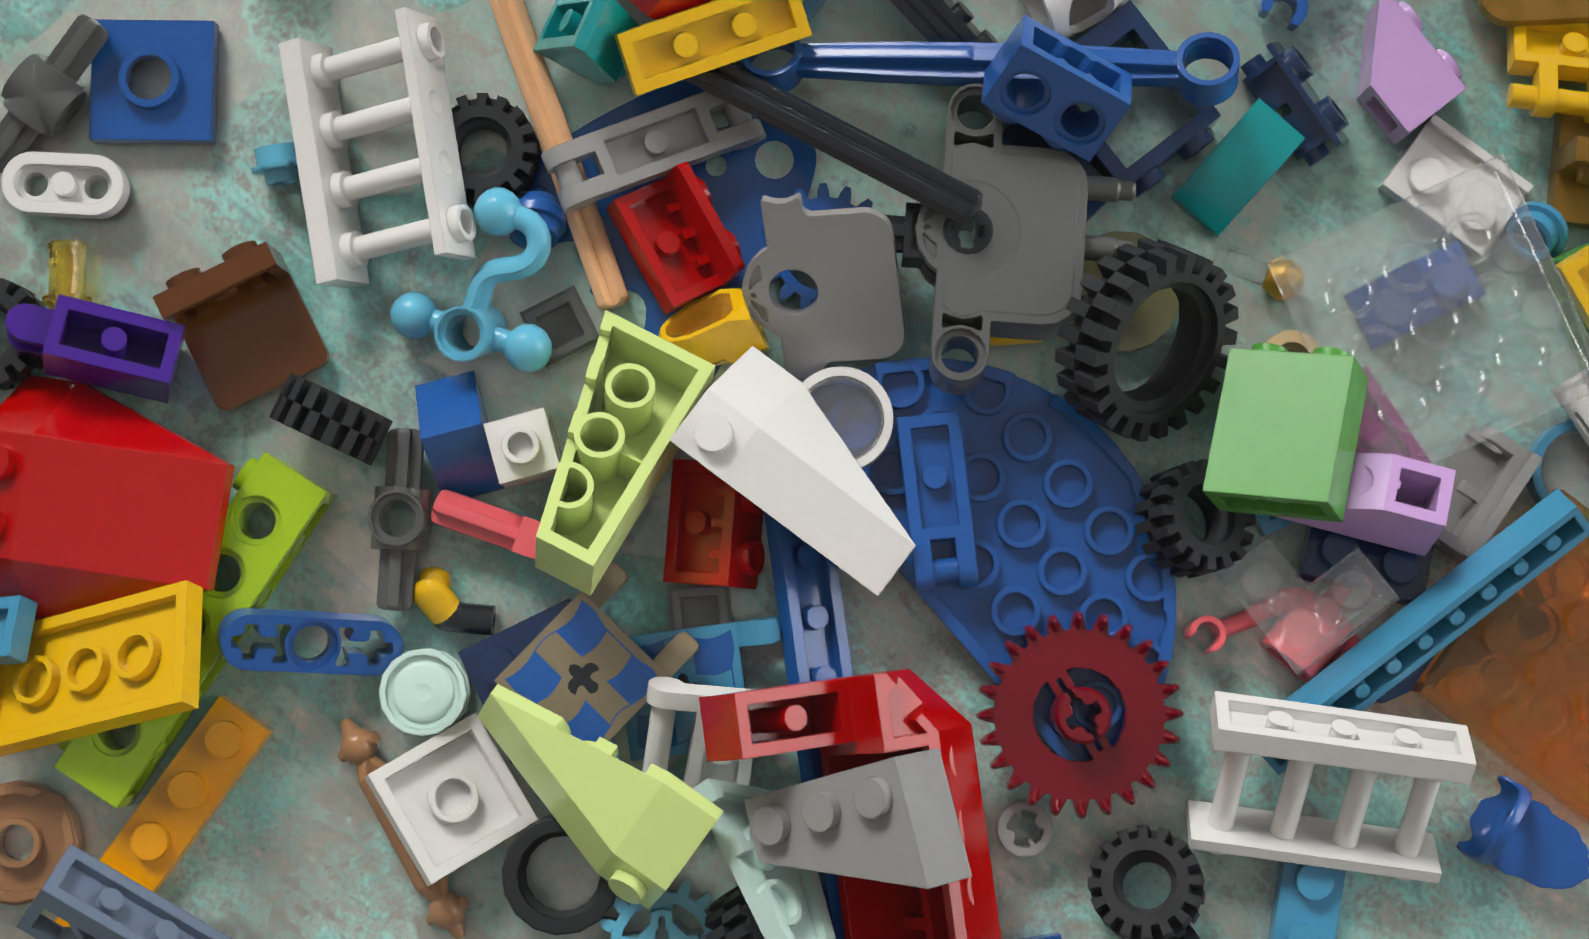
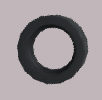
(522, 899)

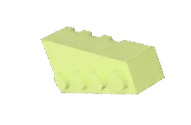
(616, 448)

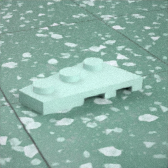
(781, 898)

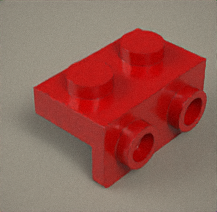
(677, 238)

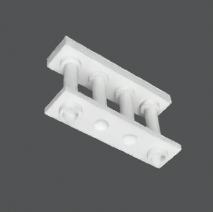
(323, 158)
(1338, 738)

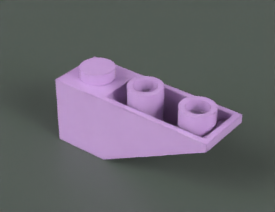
(1394, 502)

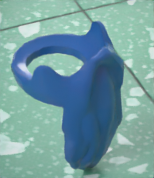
(1526, 839)

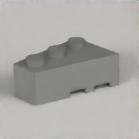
(866, 823)

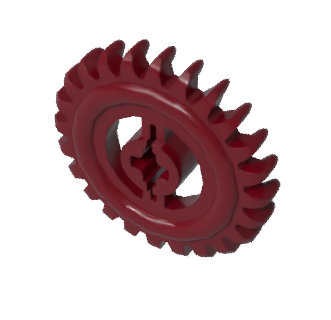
(1111, 767)

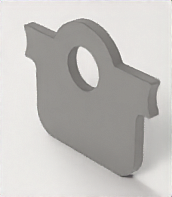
(856, 277)

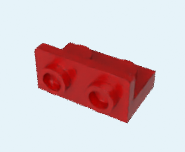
(711, 531)

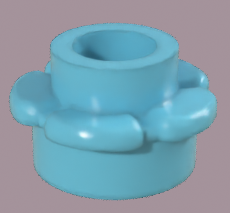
(277, 164)

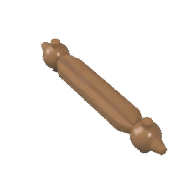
(445, 908)

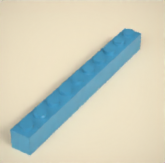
(1447, 609)

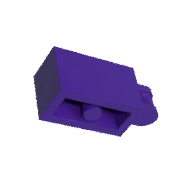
(100, 345)

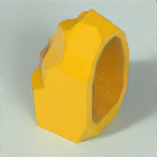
(716, 328)

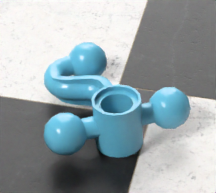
(525, 346)

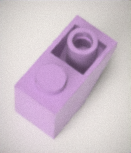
(1401, 71)

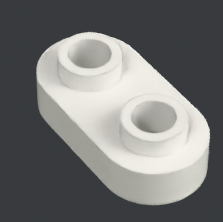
(68, 187)

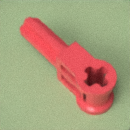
(485, 522)

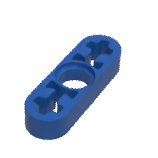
(263, 656)

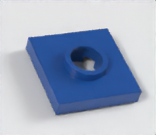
(186, 108)

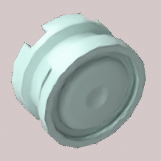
(425, 691)

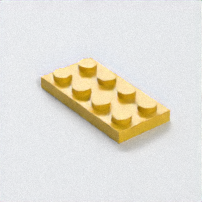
(104, 668)

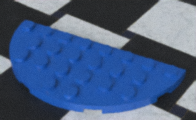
(1047, 528)

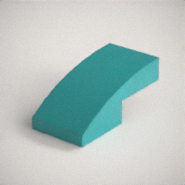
(1238, 167)

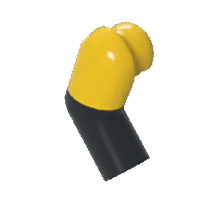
(445, 610)

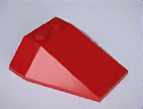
(101, 500)

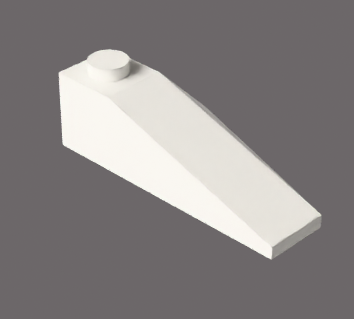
(785, 456)

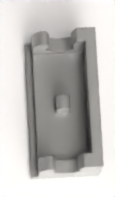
(1483, 491)

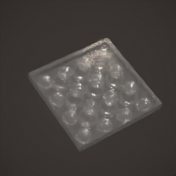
(1445, 314)

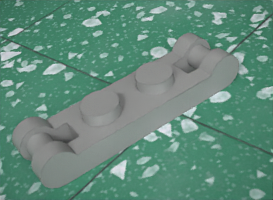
(648, 148)

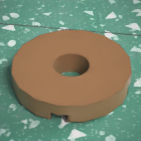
(53, 828)

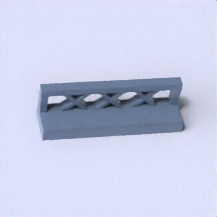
(106, 906)

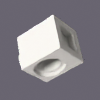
(524, 447)

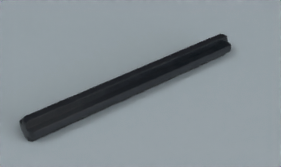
(843, 141)

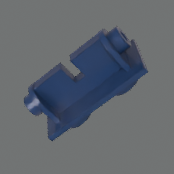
(1285, 81)

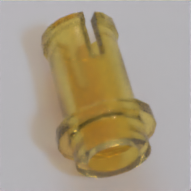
(66, 271)

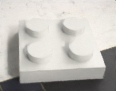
(451, 799)

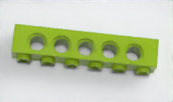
(299, 506)

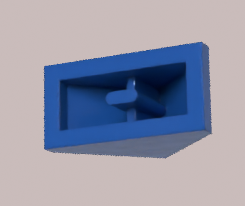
(454, 434)

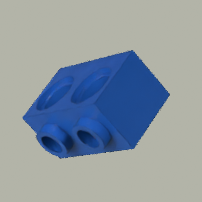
(1066, 78)

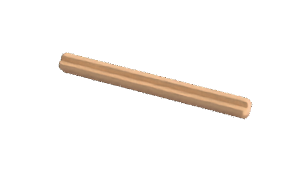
(552, 130)

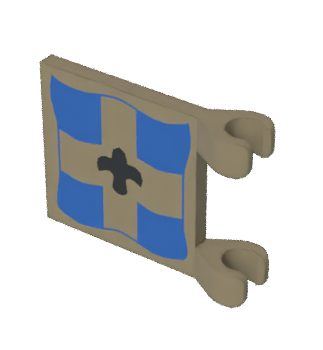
(590, 666)

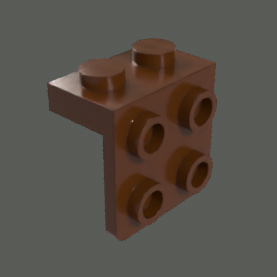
(244, 324)

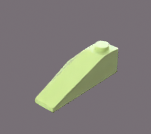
(624, 821)

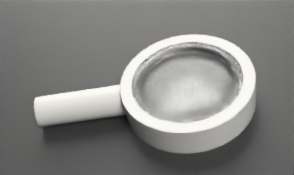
(855, 408)

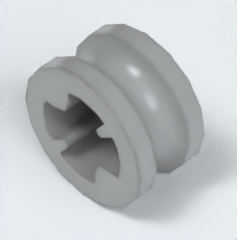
(1007, 836)

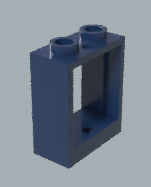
(1188, 140)

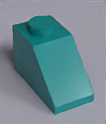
(583, 40)

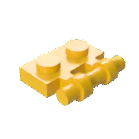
(1547, 56)

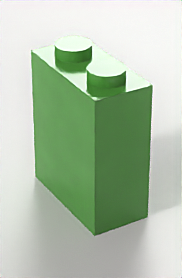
(1286, 432)

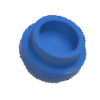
(550, 211)

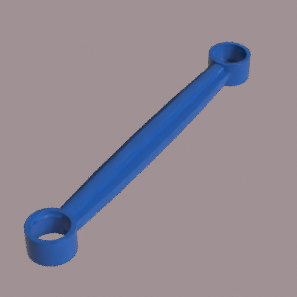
(966, 62)

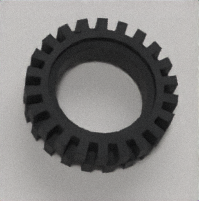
(1104, 317)

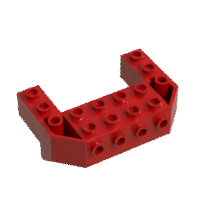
(854, 725)

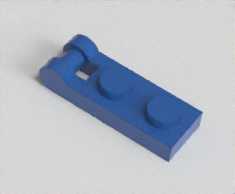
(937, 498)

